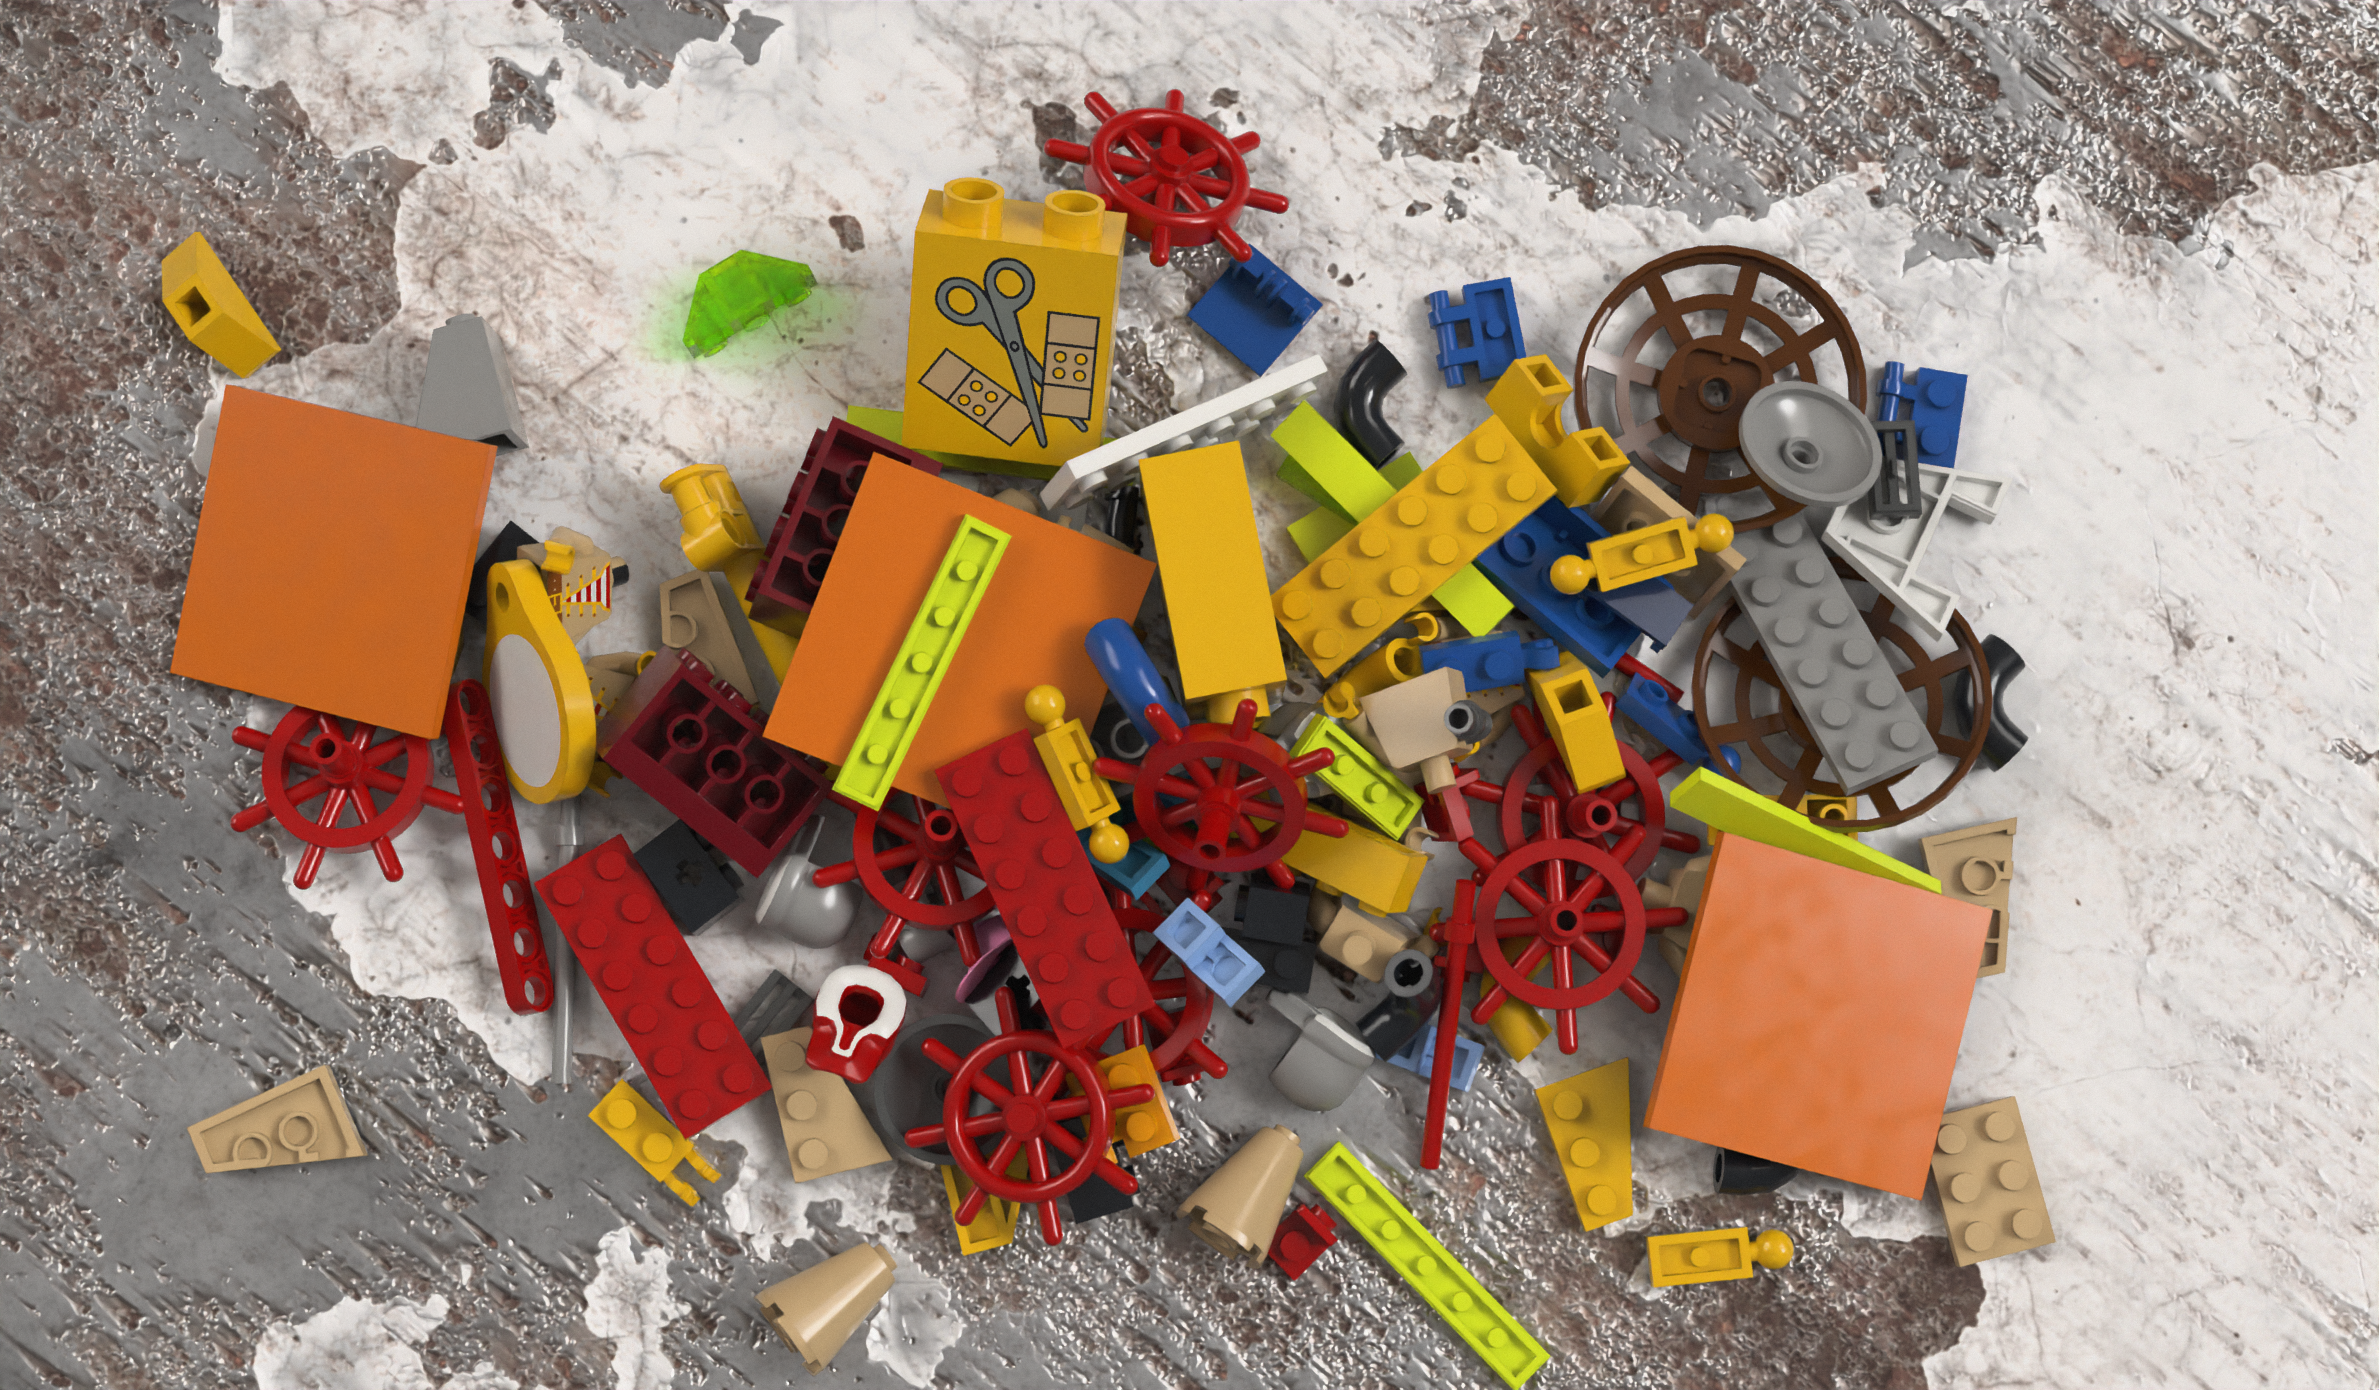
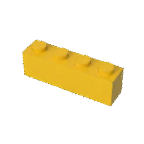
(1360, 864)

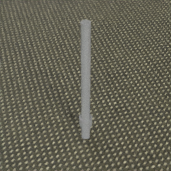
(569, 838)

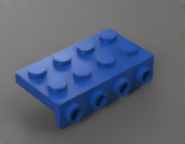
(1521, 572)

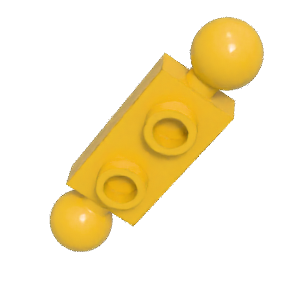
(1642, 553)
(1069, 763)

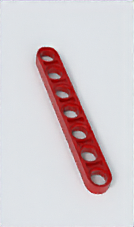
(491, 870)

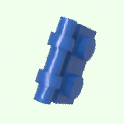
(1492, 326)
(1935, 407)

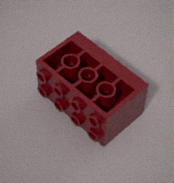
(818, 510)
(744, 796)

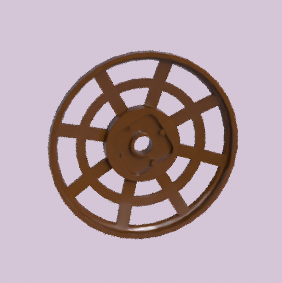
(1708, 360)
(1788, 719)

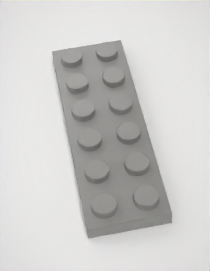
(1827, 656)

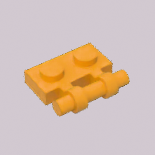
(1140, 1126)

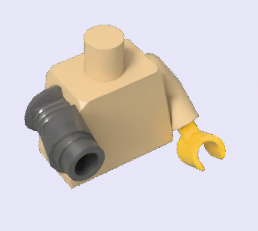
(1416, 724)

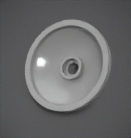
(1810, 444)

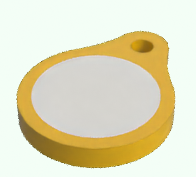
(536, 688)

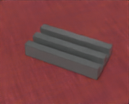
(1894, 508)
(759, 997)

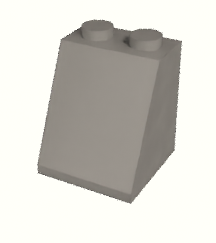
(471, 387)

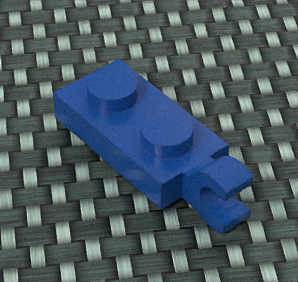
(1490, 659)

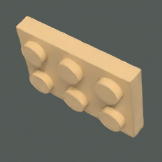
(1639, 503)
(1988, 1183)

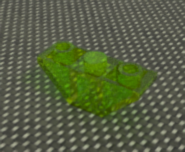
(740, 296)

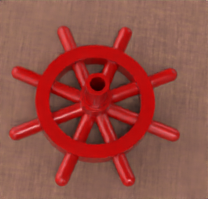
(1169, 176)
(345, 772)
(1221, 797)
(1583, 814)
(936, 848)
(1561, 924)
(1181, 1036)
(1027, 1118)

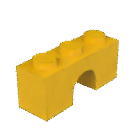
(1530, 406)

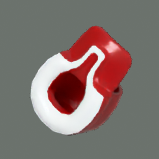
(855, 1022)

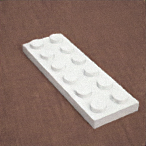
(1194, 428)

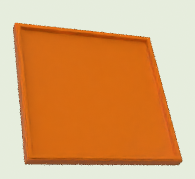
(333, 560)
(1020, 637)
(1818, 1016)

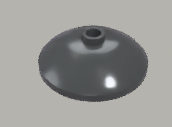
(911, 1085)

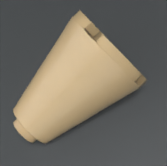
(1246, 1196)
(827, 1302)

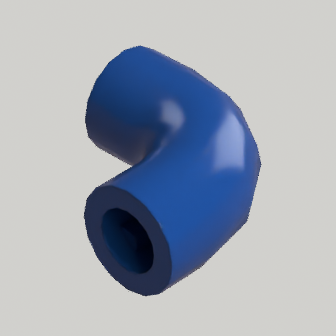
(1131, 675)

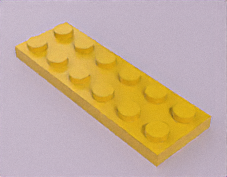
(1411, 546)

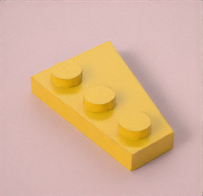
(1592, 1140)

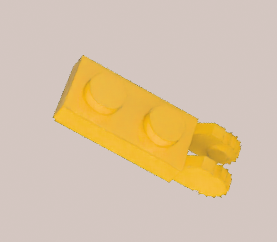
(651, 1138)

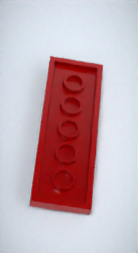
(1045, 888)
(653, 986)

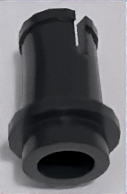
(1122, 514)

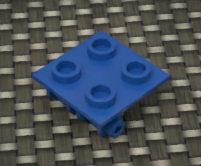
(1255, 311)

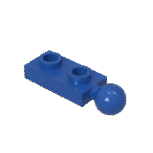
(1668, 722)

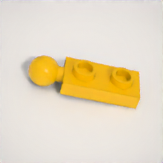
(1714, 1255)

